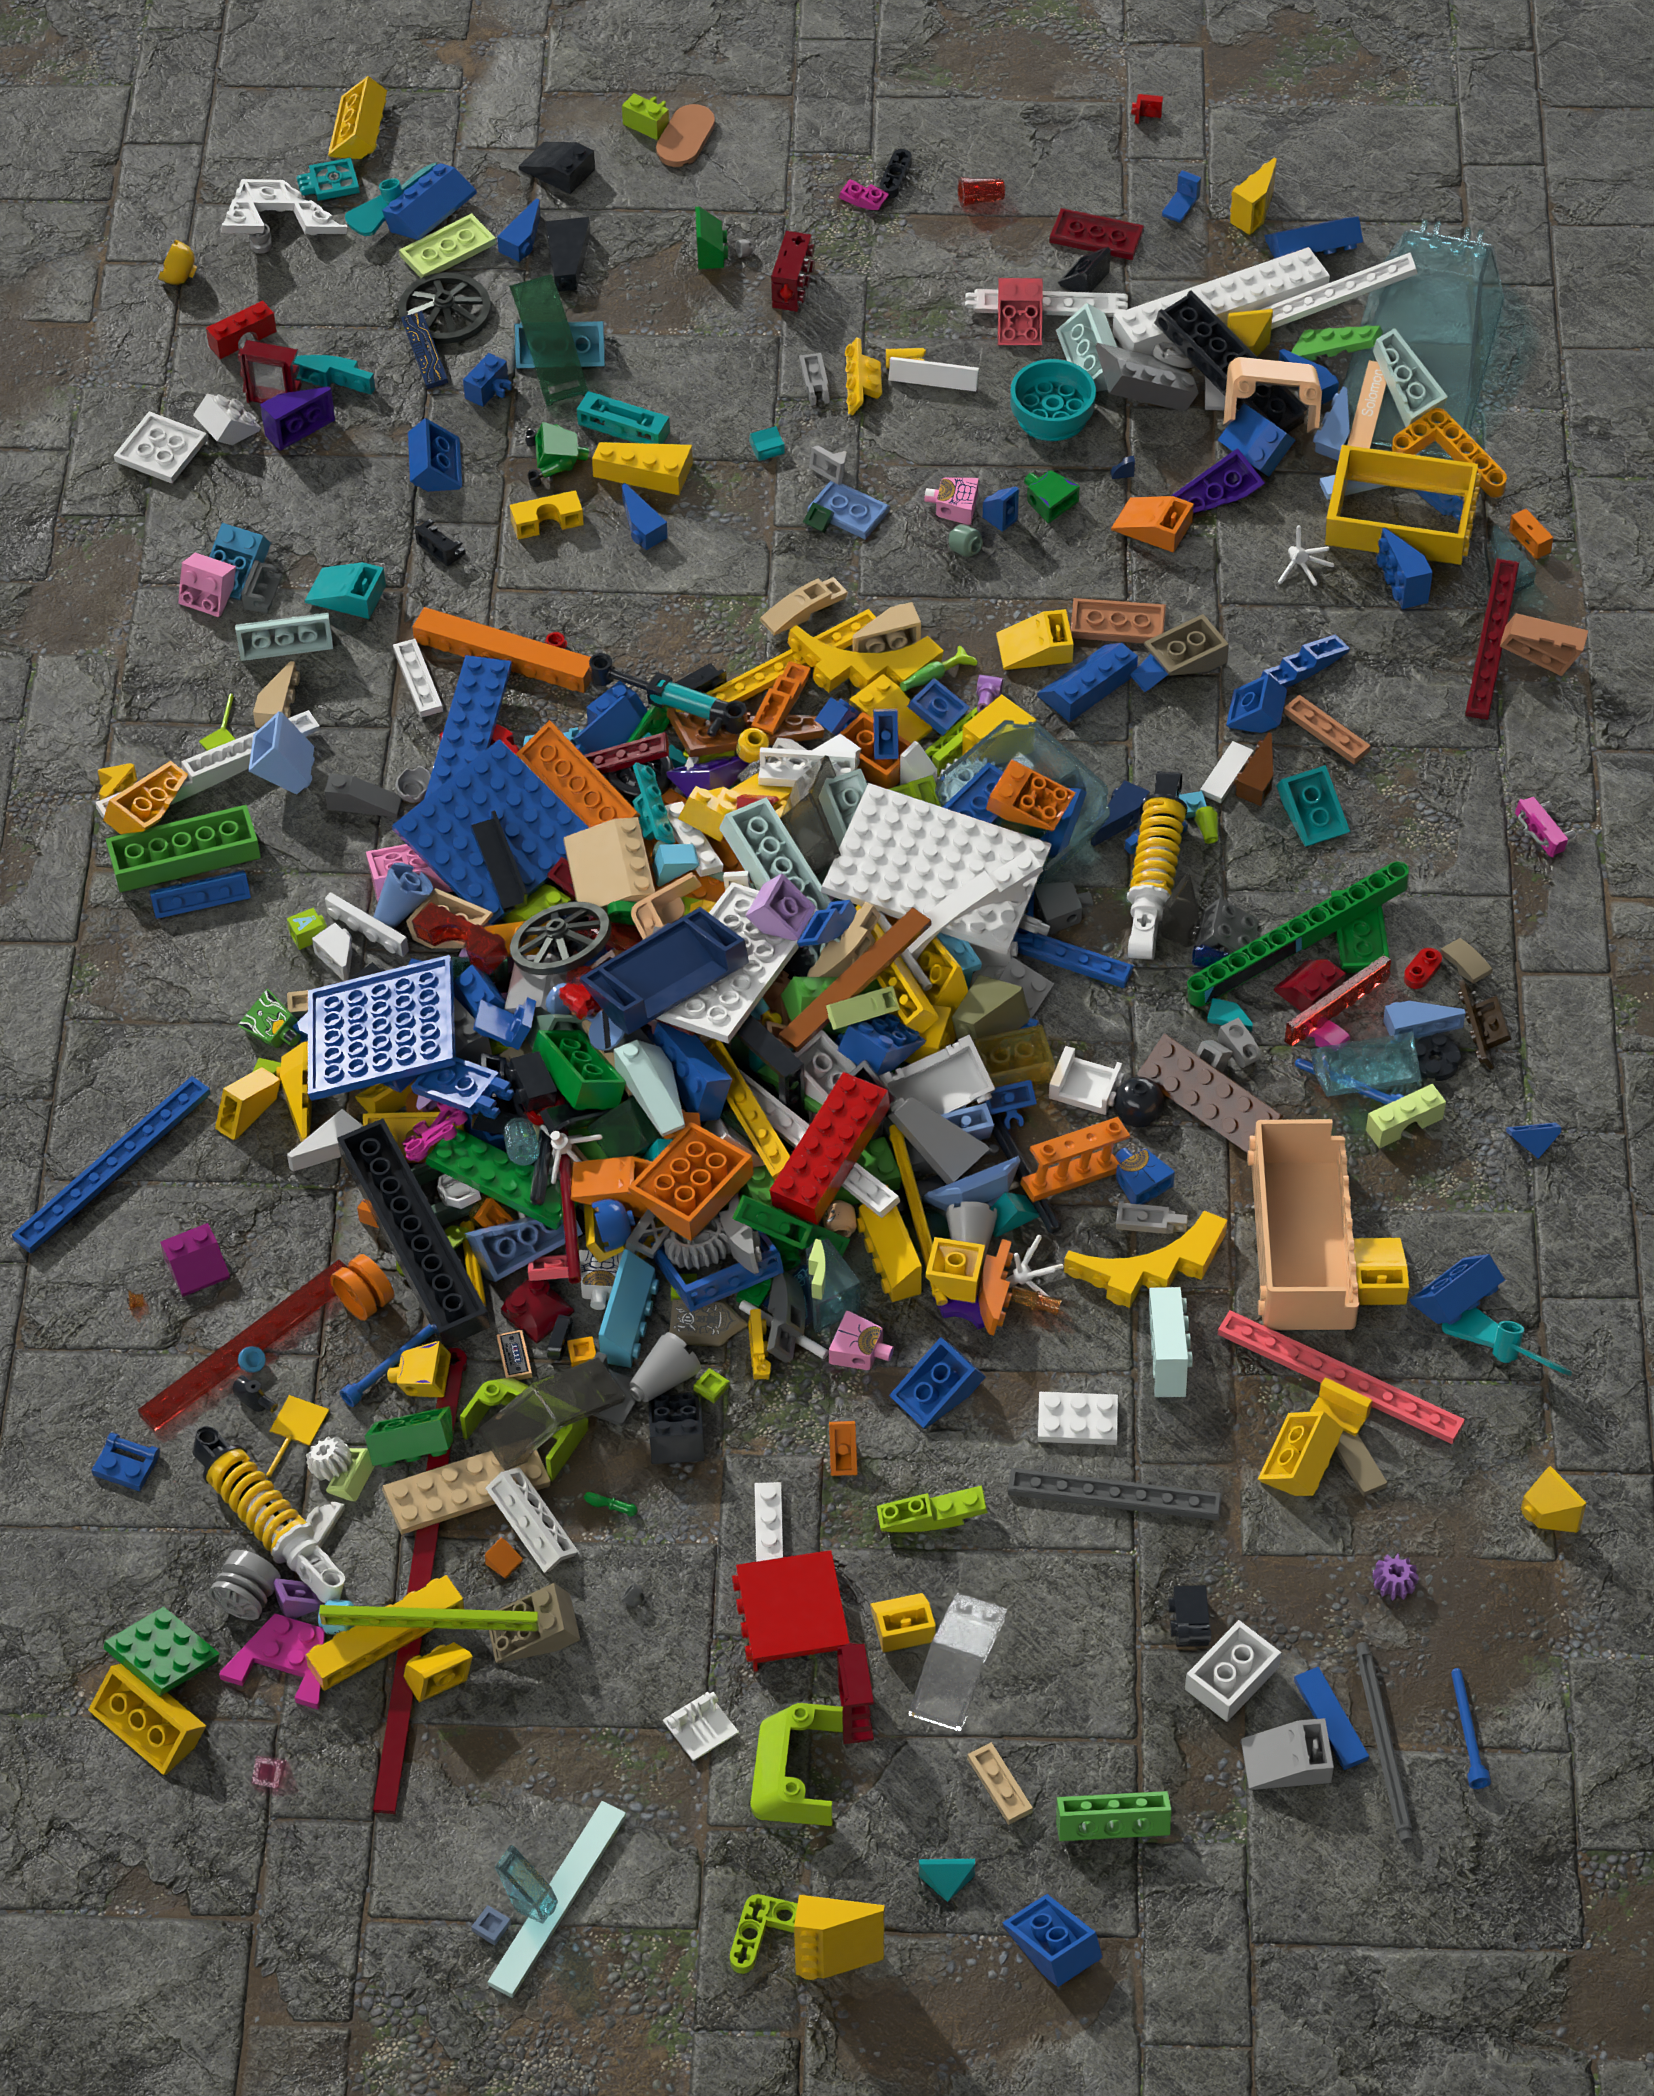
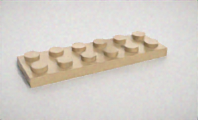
(452, 1490)

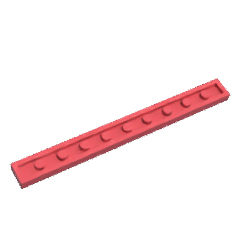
(1318, 1366)

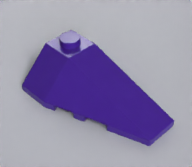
(1222, 483)
(708, 775)

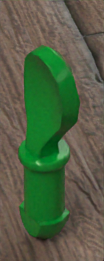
(599, 1501)

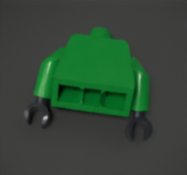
(555, 451)

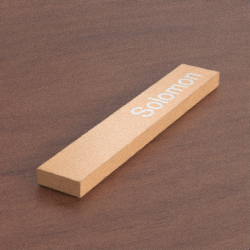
(1368, 407)

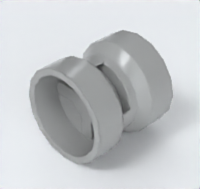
(261, 241)

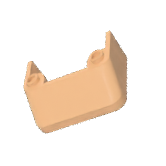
(1246, 372)
(663, 906)

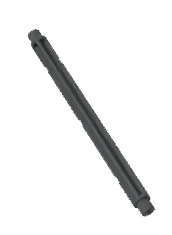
(1384, 1743)

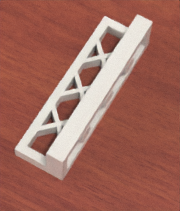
(786, 773)
(528, 1520)

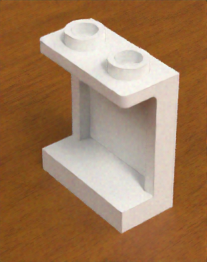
(1085, 1083)

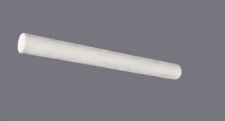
(802, 1340)

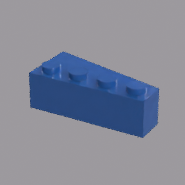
(698, 1075)

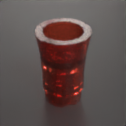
(979, 190)

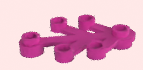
(416, 1148)

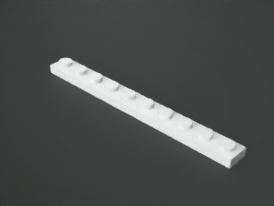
(792, 1128)

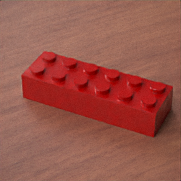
(830, 1148)

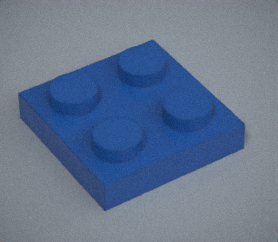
(938, 706)

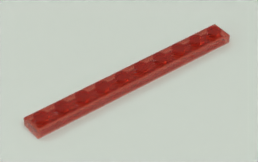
(225, 1359)

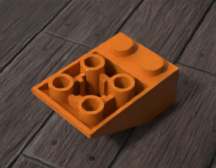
(1155, 520)
(1029, 798)
(608, 1180)

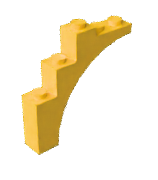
(836, 665)
(1155, 1270)

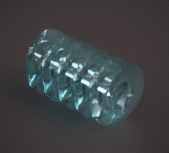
(521, 1141)

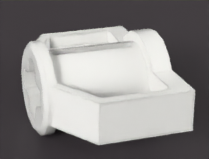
(456, 1193)

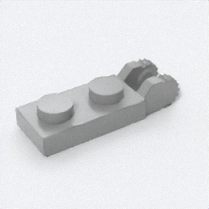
(814, 377)

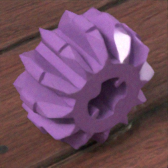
(1395, 1577)

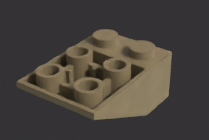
(556, 1626)

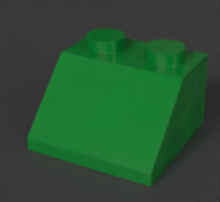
(710, 240)

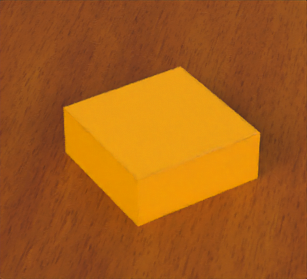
(581, 1350)

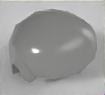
(413, 784)

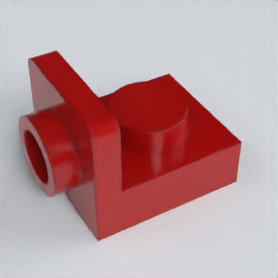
(1147, 106)

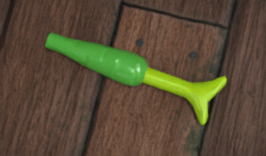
(937, 669)

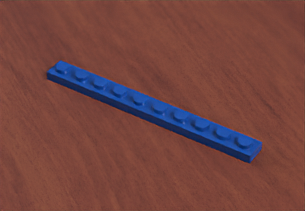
(111, 1164)

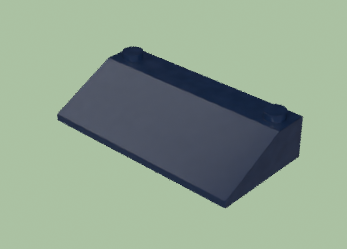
(665, 969)

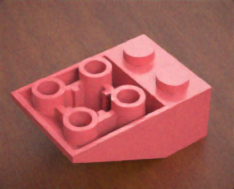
(1020, 311)

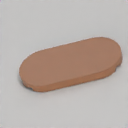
(685, 135)

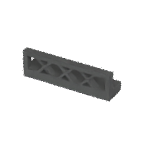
(646, 1228)

